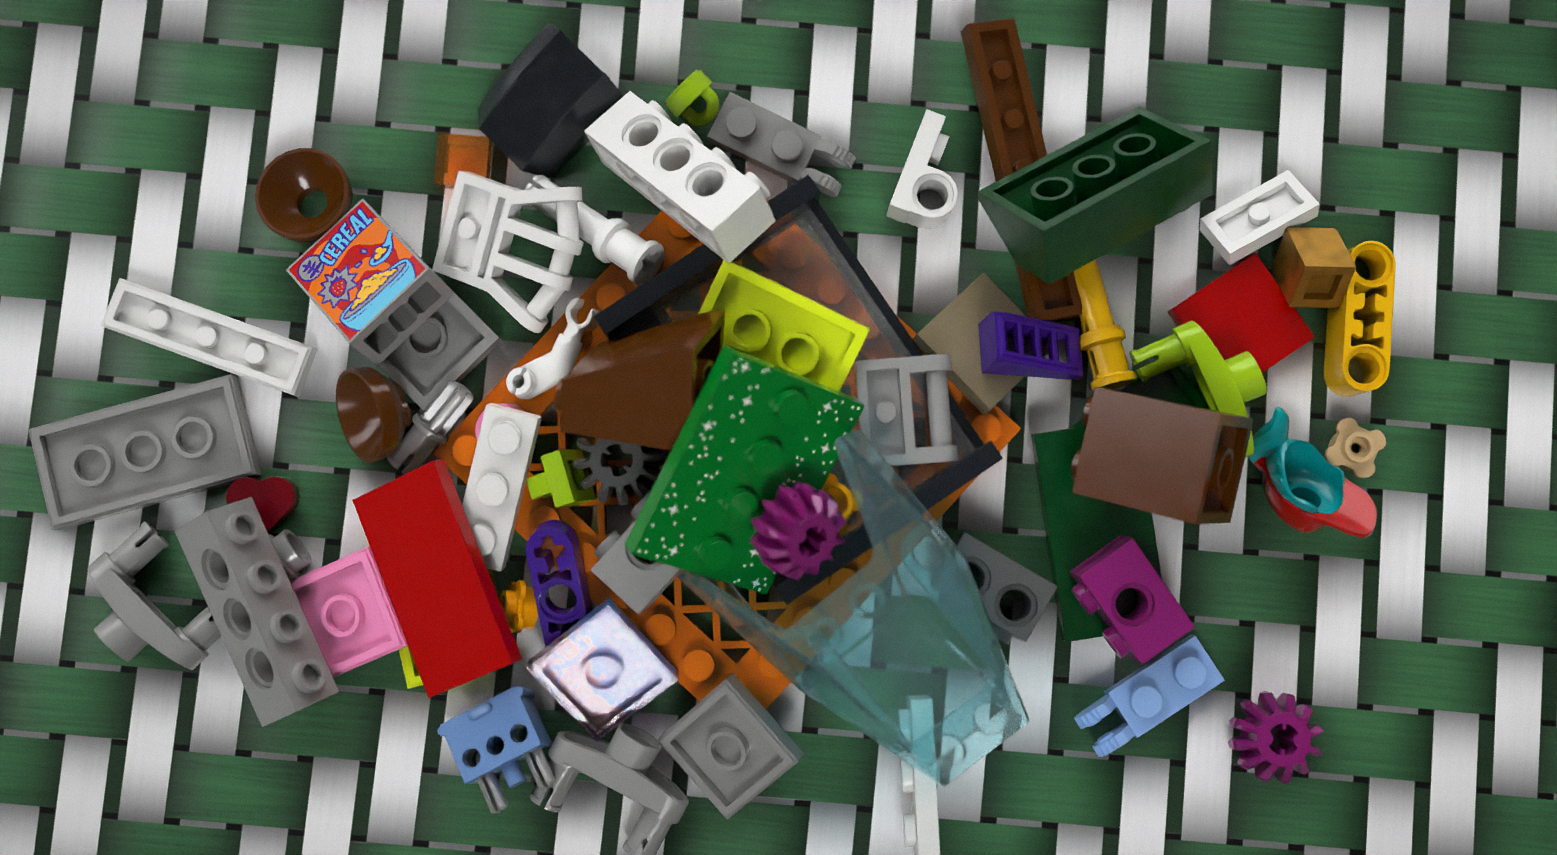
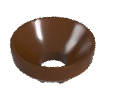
(289, 181)
(371, 412)

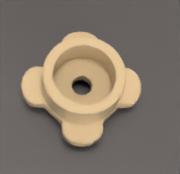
(1340, 452)

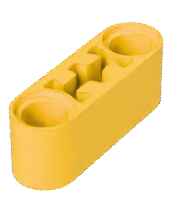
(1373, 342)

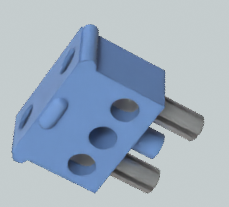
(482, 731)

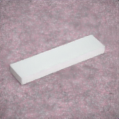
(209, 337)

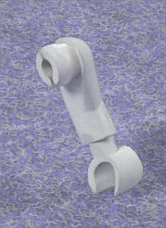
(548, 369)

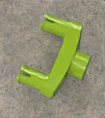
(1223, 382)

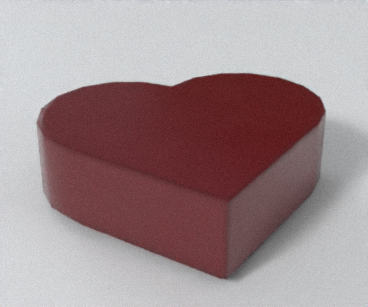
(273, 498)

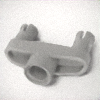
(135, 617)
(624, 767)

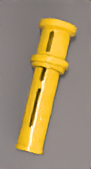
(1100, 335)

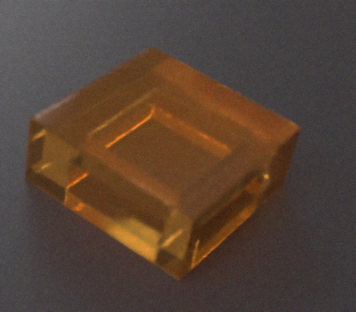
(461, 153)

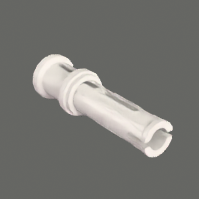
(610, 239)

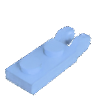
(1152, 693)

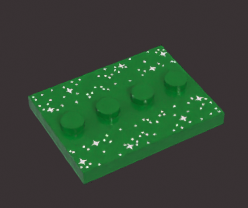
(740, 442)

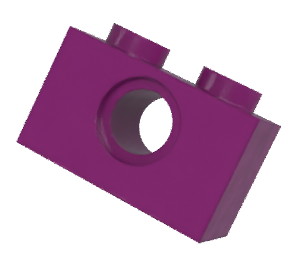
(1157, 616)

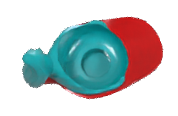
(1305, 486)

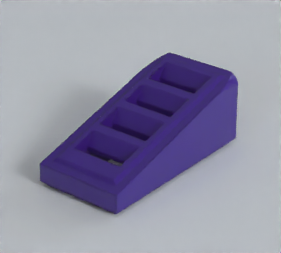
(998, 360)

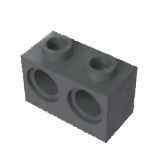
(1000, 575)

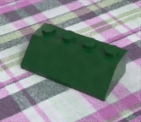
(1098, 192)

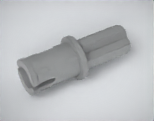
(431, 426)

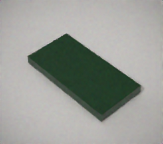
(1079, 528)

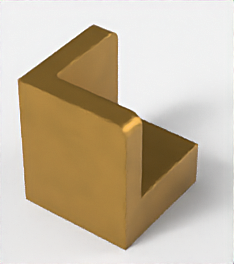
(1313, 267)

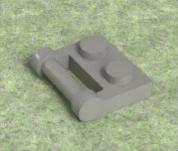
(888, 408)

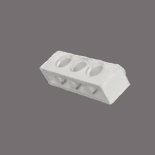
(682, 175)

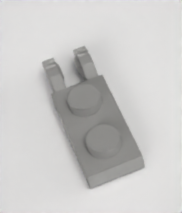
(776, 143)

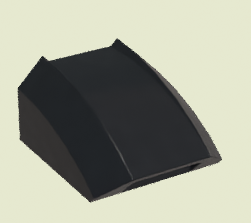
(546, 104)

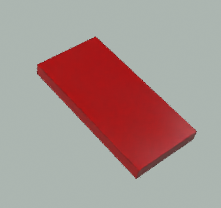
(436, 578)

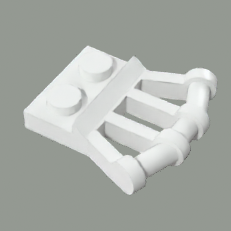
(480, 235)

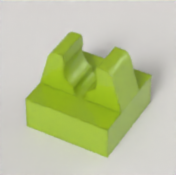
(561, 479)

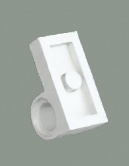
(919, 176)

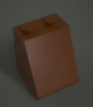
(641, 382)
(1161, 456)

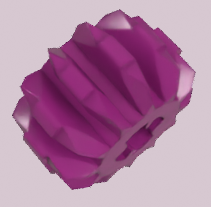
(797, 530)
(1293, 735)

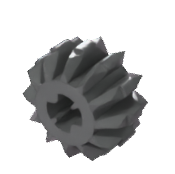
(610, 476)

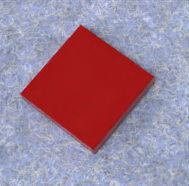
(1246, 313)

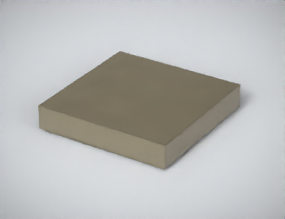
(957, 333)

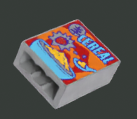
(369, 282)

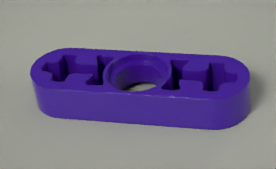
(541, 561)

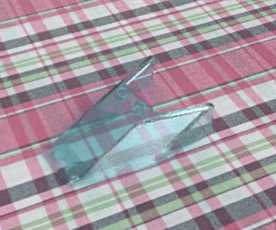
(898, 643)

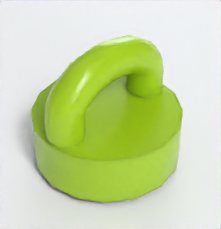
(688, 93)

